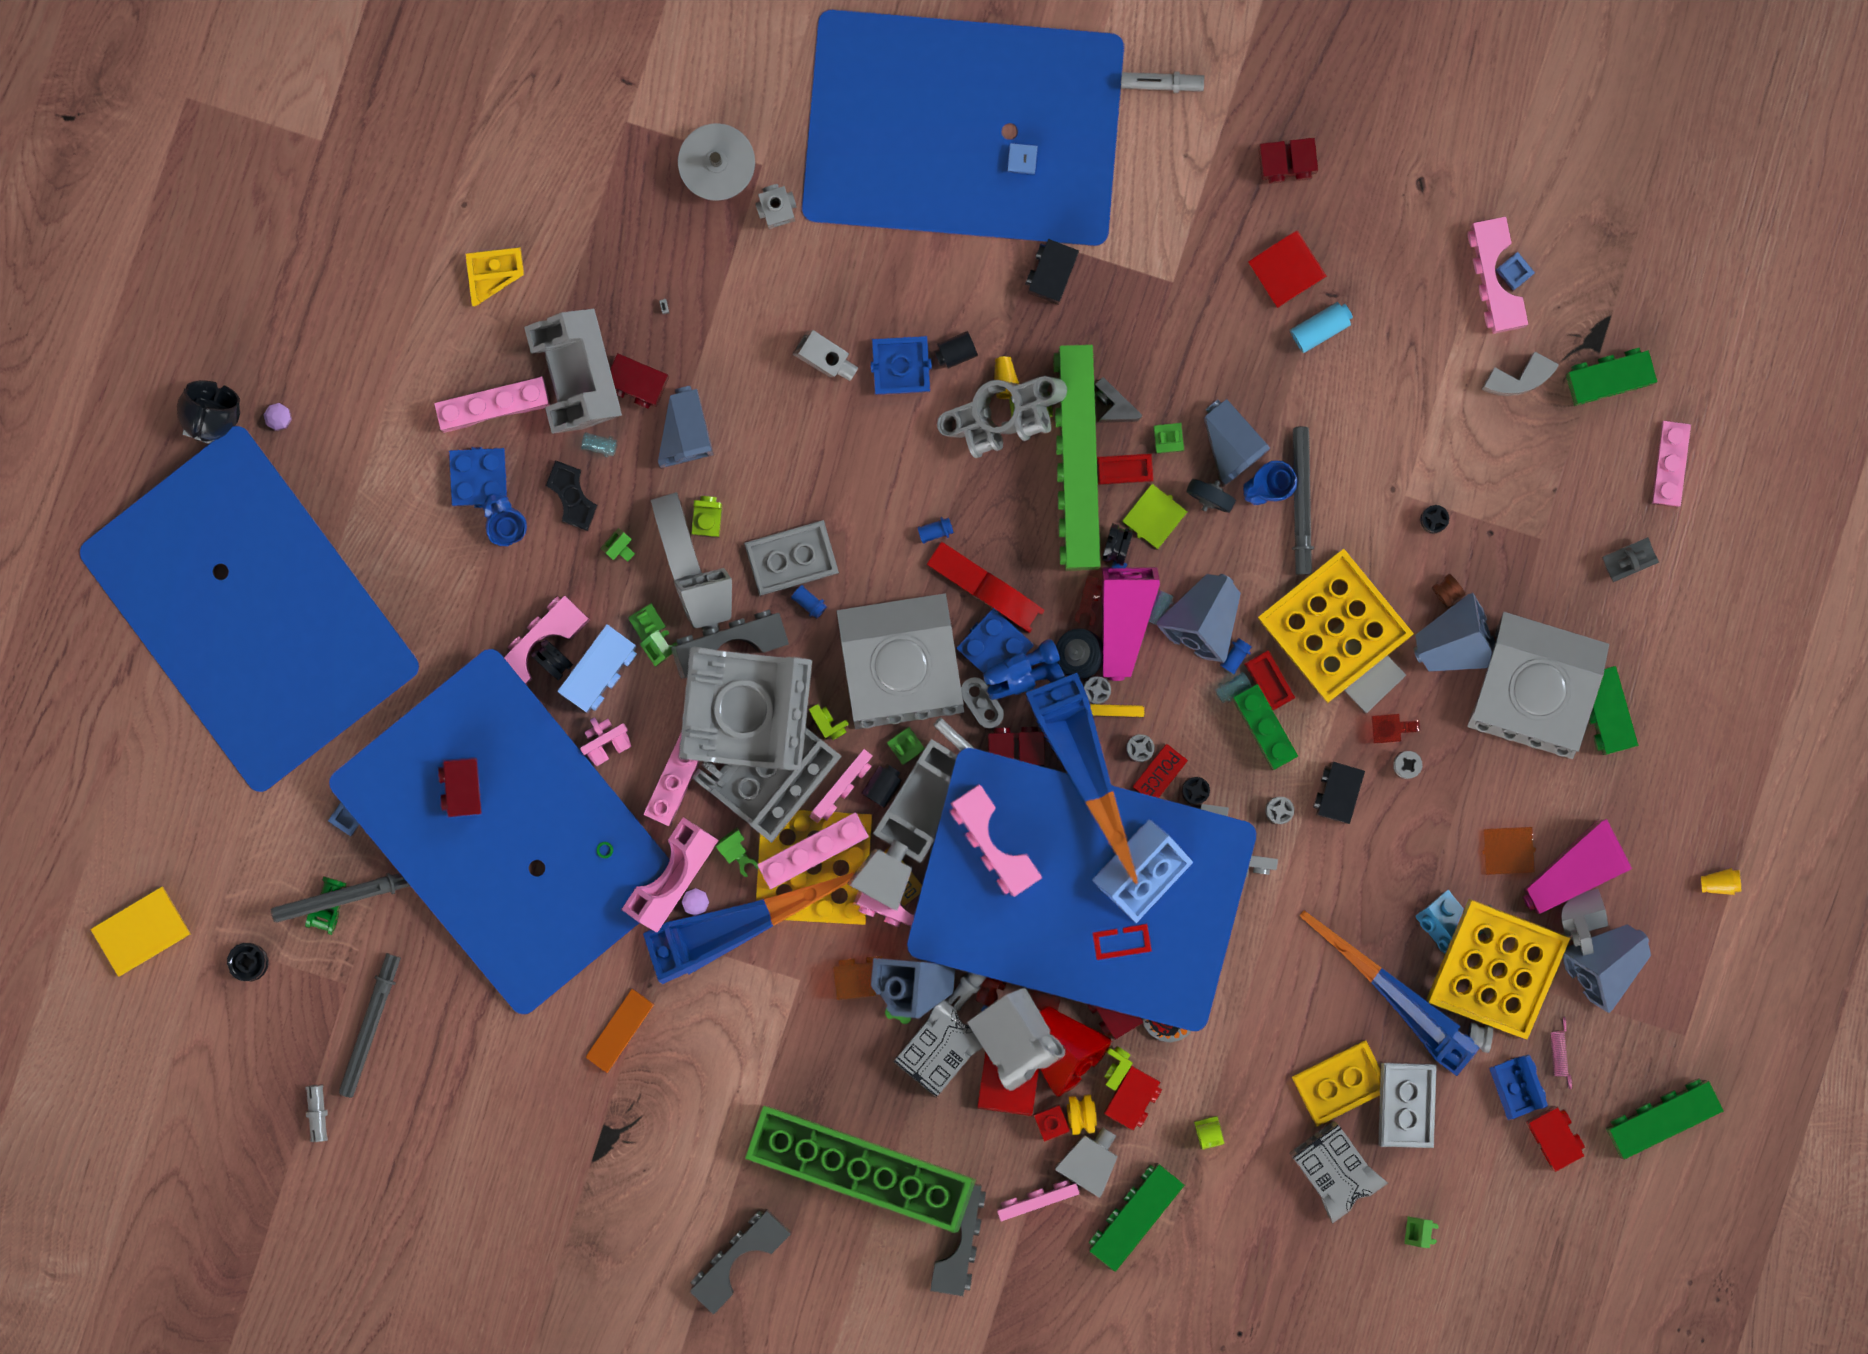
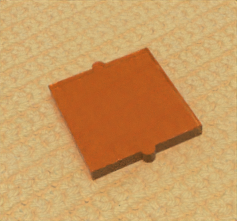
(1509, 850)

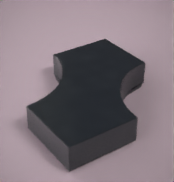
(576, 507)

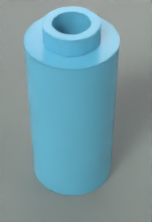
(1321, 326)

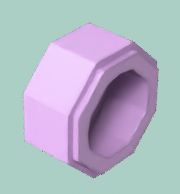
(277, 417)
(695, 902)

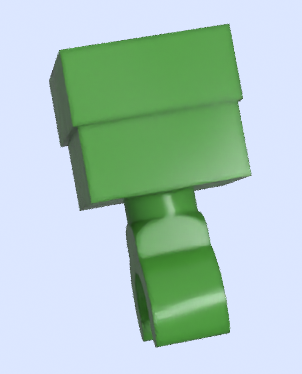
(732, 849)

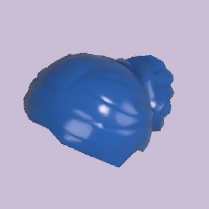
(1271, 483)
(503, 522)

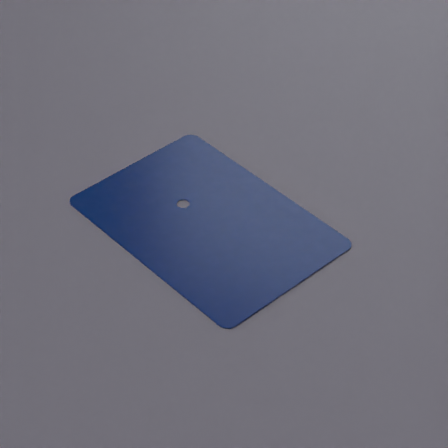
(916, 117)
(279, 646)
(535, 805)
(1047, 930)

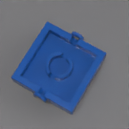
(901, 365)
(477, 475)
(993, 642)

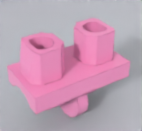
(617, 736)

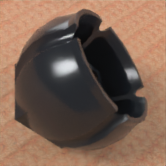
(207, 410)

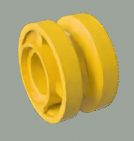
(1081, 1114)

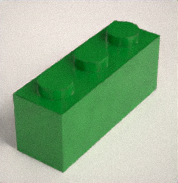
(1611, 376)
(1612, 716)
(1265, 727)

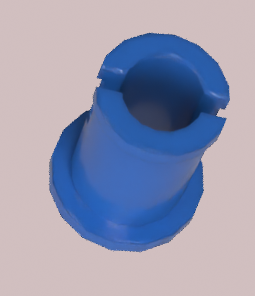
(935, 530)
(809, 602)
(1236, 655)

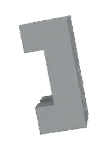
(577, 370)
(920, 802)

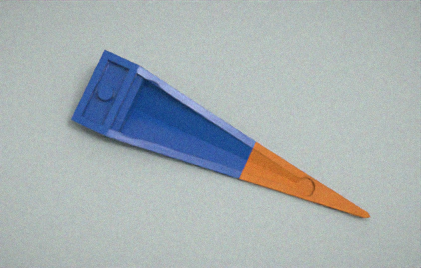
(1069, 726)
(697, 940)
(1430, 1025)

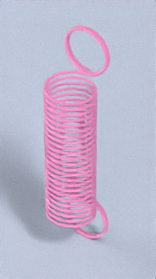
(1556, 1052)

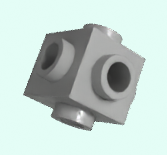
(776, 216)

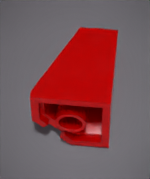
(1082, 1050)

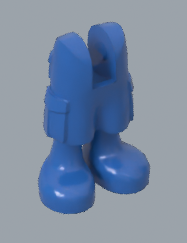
(1016, 674)

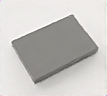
(791, 558)
(1372, 685)
(1407, 1105)

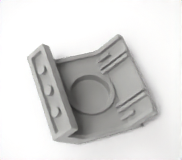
(900, 661)
(1539, 685)
(745, 709)

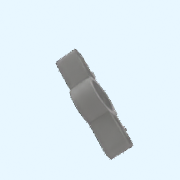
(1028, 417)

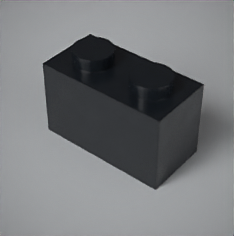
(1052, 271)
(1339, 792)

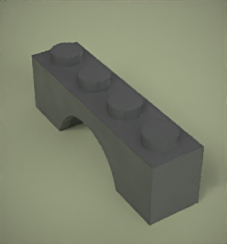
(762, 634)
(764, 1235)
(951, 1273)

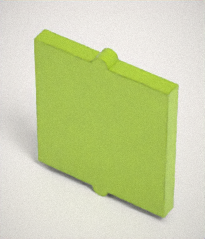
(1154, 516)

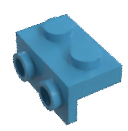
(1441, 919)

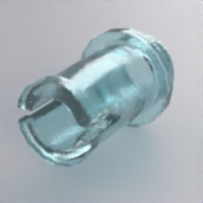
(599, 444)
(1160, 606)
(1232, 687)

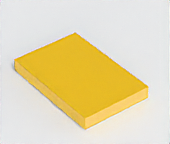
(140, 931)
(1339, 1083)

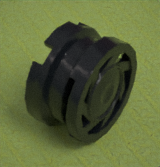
(1117, 544)
(551, 659)
(247, 962)

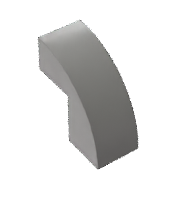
(1533, 375)

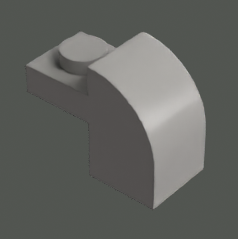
(1582, 915)

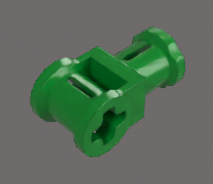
(330, 914)

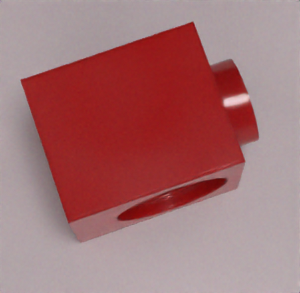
(1051, 1122)

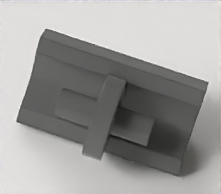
(1630, 559)

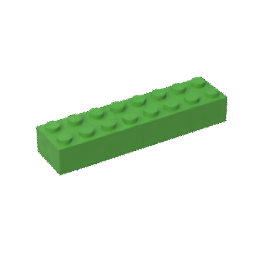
(1079, 459)
(860, 1168)

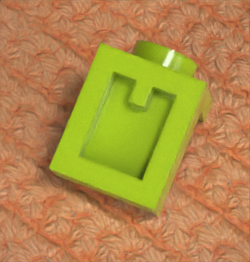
(707, 517)
(823, 719)
(1117, 1072)

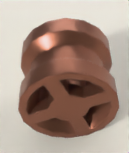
(1448, 590)

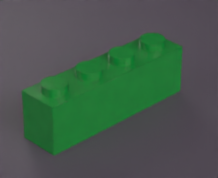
(1665, 1119)
(1136, 1217)

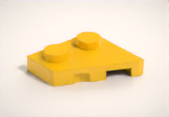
(492, 271)

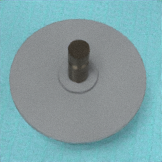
(716, 162)

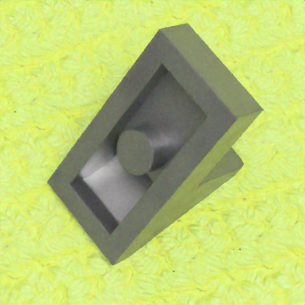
(1122, 410)

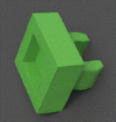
(1168, 438)
(617, 546)
(646, 621)
(657, 647)
(906, 745)
(1419, 1232)

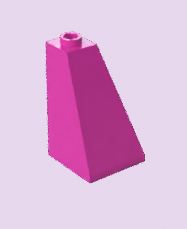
(1126, 609)
(1582, 866)

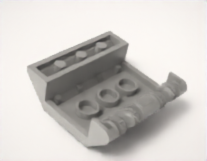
(768, 795)

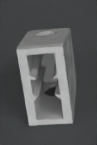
(813, 351)
(706, 598)
(883, 875)
(1090, 1162)

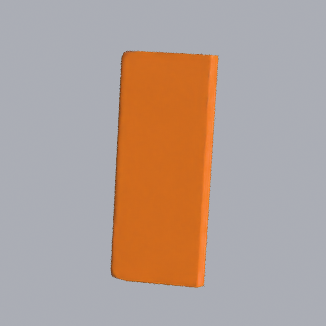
(620, 1030)

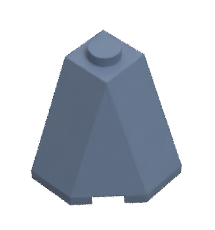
(685, 430)
(1232, 441)
(1204, 617)
(1456, 638)
(1611, 967)
(911, 986)

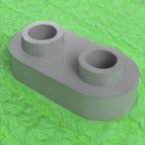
(981, 703)

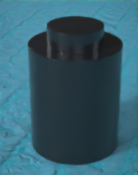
(956, 350)
(882, 785)

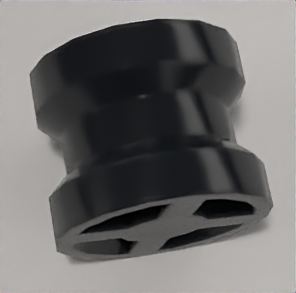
(1438, 520)
(1200, 790)

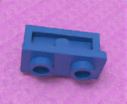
(1518, 1086)

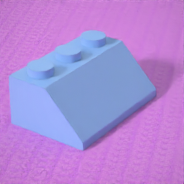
(598, 669)
(1157, 866)

